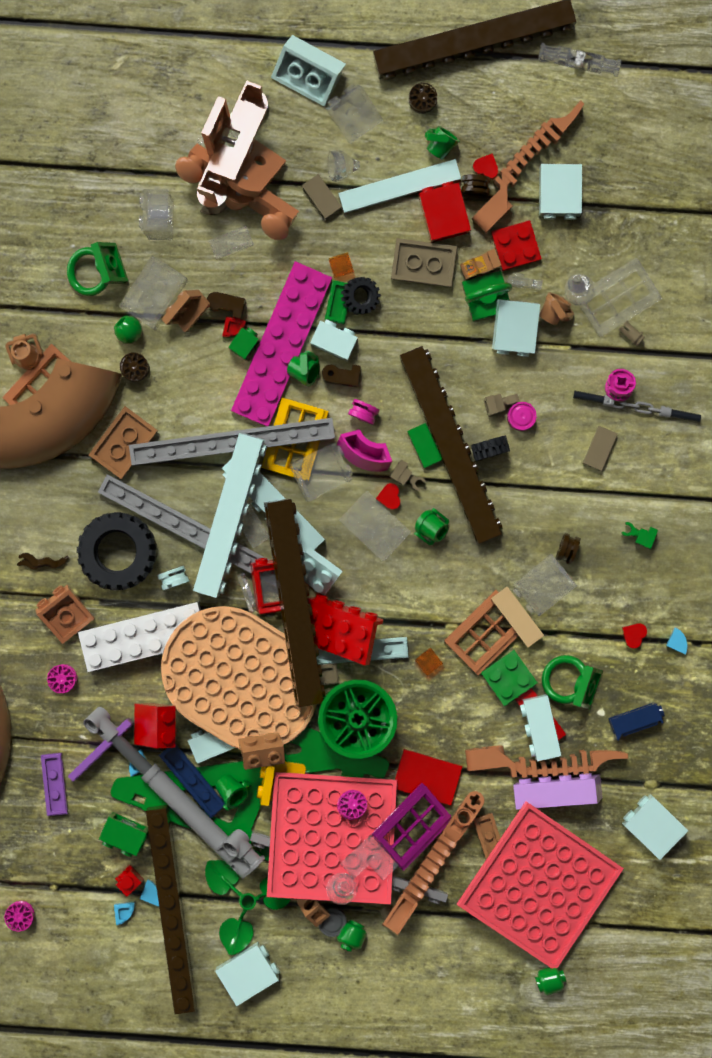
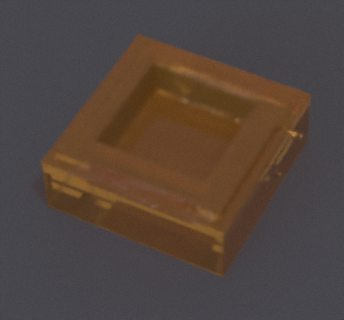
(341, 265)
(428, 661)

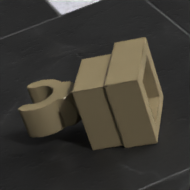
(495, 403)
(402, 474)

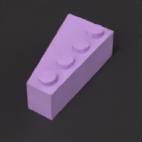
(558, 791)

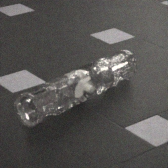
(594, 62)

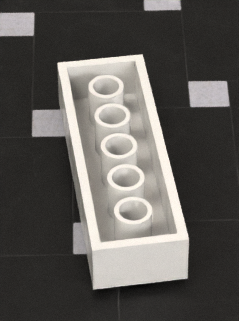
(132, 637)

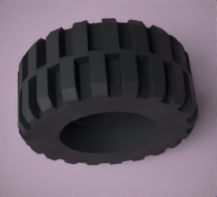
(90, 541)

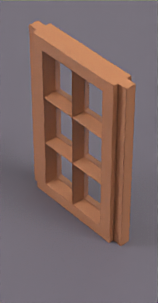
(26, 379)
(467, 625)

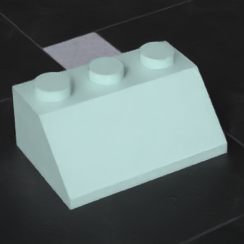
(308, 70)

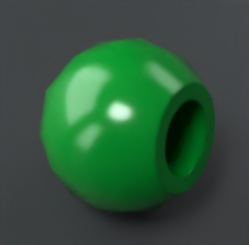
(128, 329)

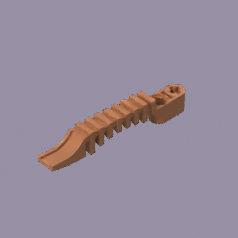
(498, 205)
(494, 757)
(433, 861)

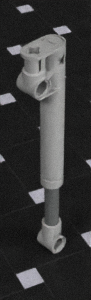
(232, 849)

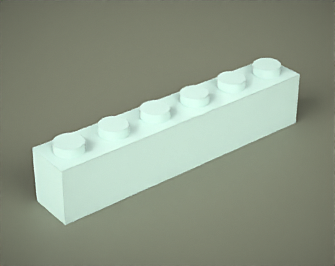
(266, 492)

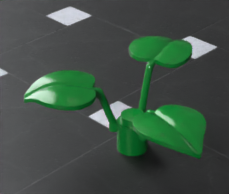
(237, 933)

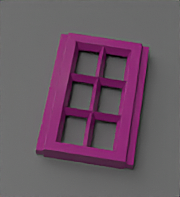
(397, 815)

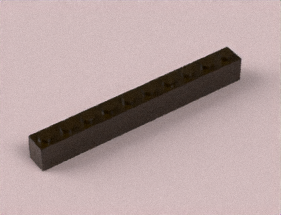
(474, 39)
(450, 445)
(293, 602)
(171, 909)

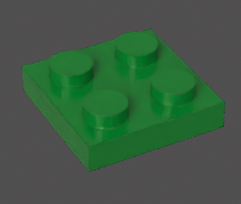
(509, 678)

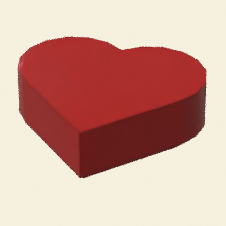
(486, 166)
(389, 497)
(633, 634)

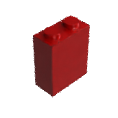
(444, 212)
(154, 725)

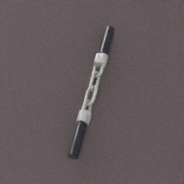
(663, 411)

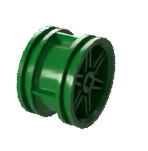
(384, 724)

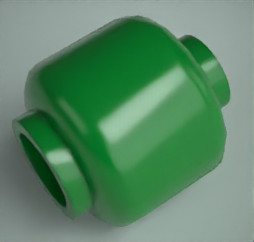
(352, 936)
(550, 980)

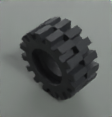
(372, 292)
(490, 448)

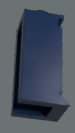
(636, 720)

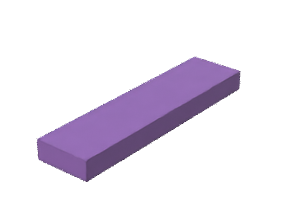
(79, 770)

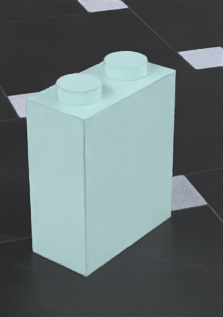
(560, 191)
(515, 327)
(654, 826)
(248, 973)

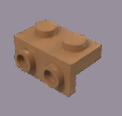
(186, 309)
(262, 750)

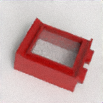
(264, 586)

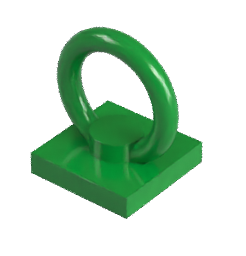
(107, 263)
(483, 294)
(584, 688)

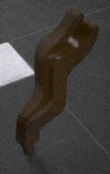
(33, 563)

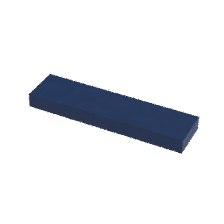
(192, 780)

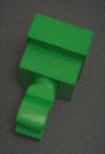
(643, 537)

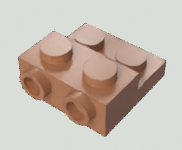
(63, 613)

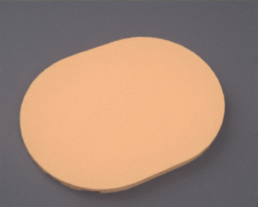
(232, 676)

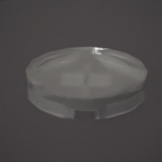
(247, 592)

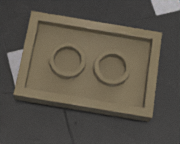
(423, 262)

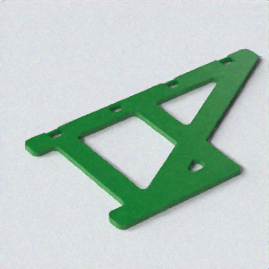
(314, 755)

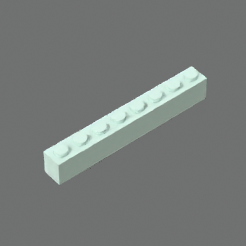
(229, 515)

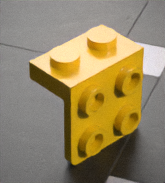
(265, 791)

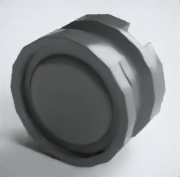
(333, 924)

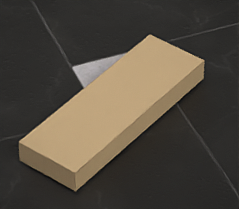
(517, 617)

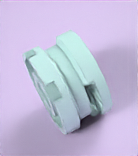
(174, 580)

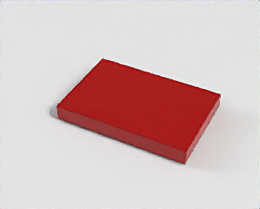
(436, 774)

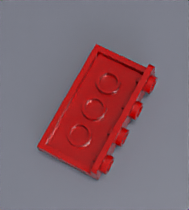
(343, 629)

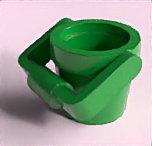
(441, 141)
(304, 368)
(431, 526)
(232, 791)

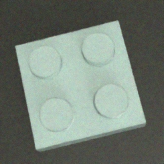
(319, 571)

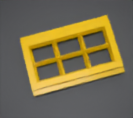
(281, 418)

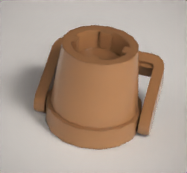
(556, 309)
(24, 353)

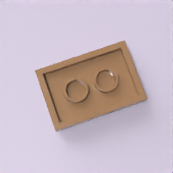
(113, 447)

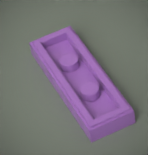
(54, 784)

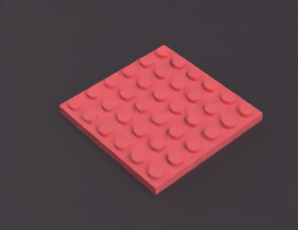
(313, 838)
(540, 886)

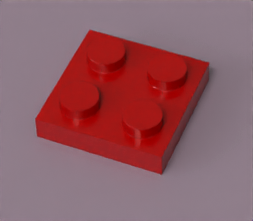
(516, 245)

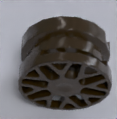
(422, 98)
(475, 185)
(134, 367)
(568, 548)

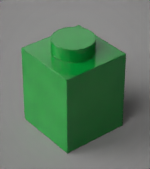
(244, 343)

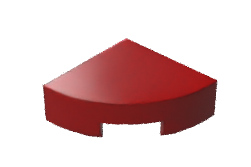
(232, 326)

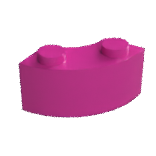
(364, 453)

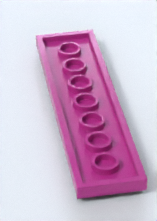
(280, 343)

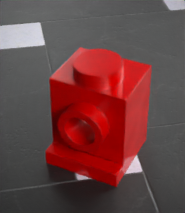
(128, 880)

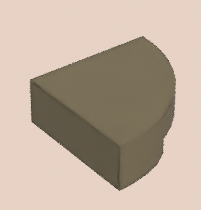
(214, 211)

